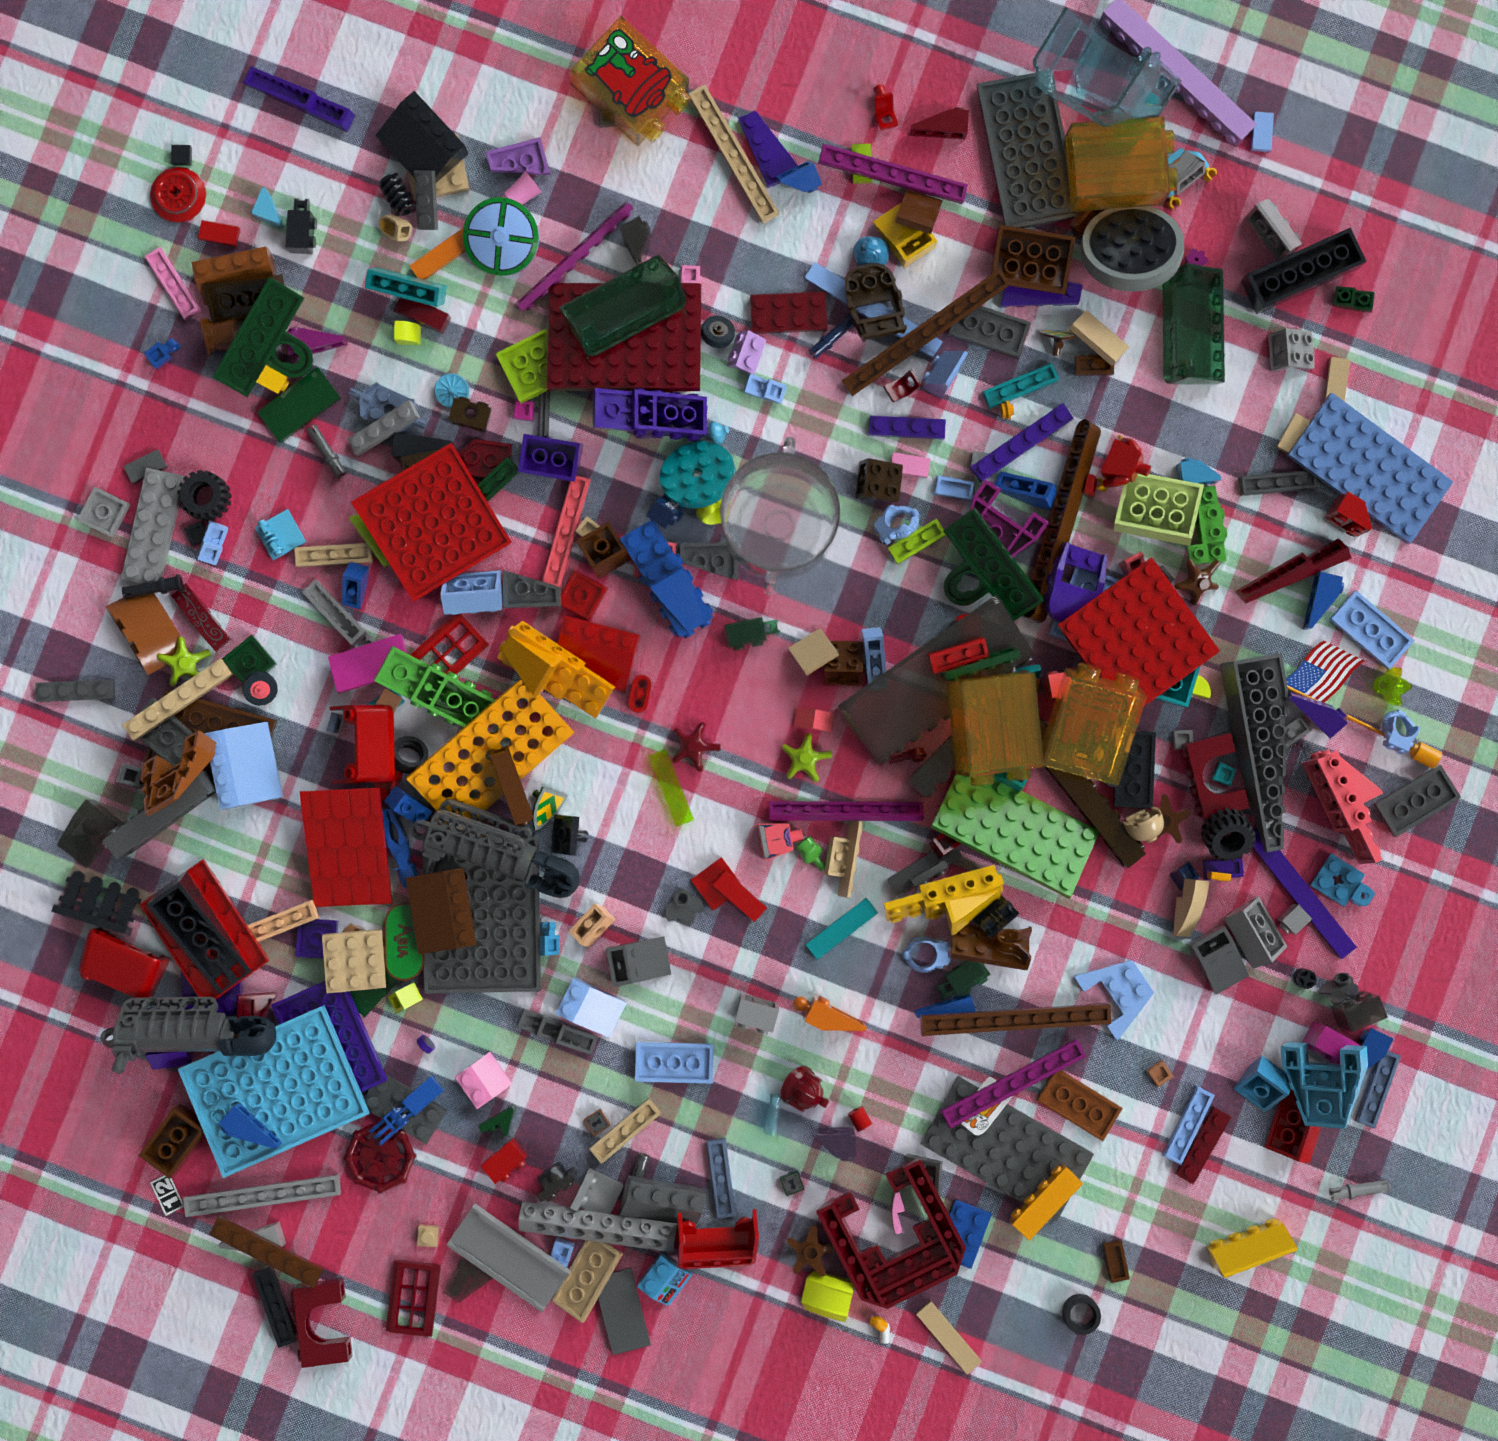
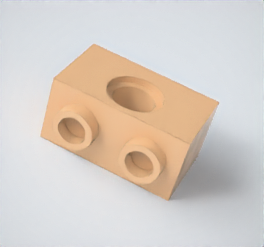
(592, 925)

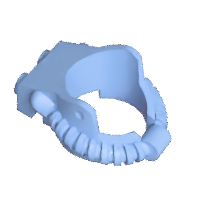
(882, 525)
(1394, 740)
(941, 954)

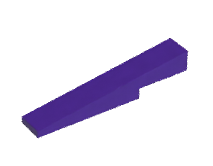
(300, 98)

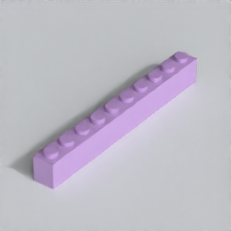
(1194, 87)

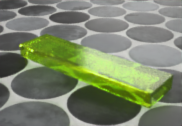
(671, 787)

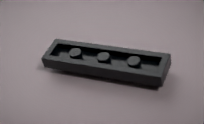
(275, 1306)

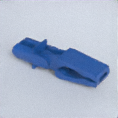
(399, 849)
(413, 1103)

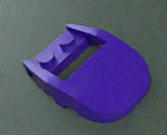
(1064, 598)

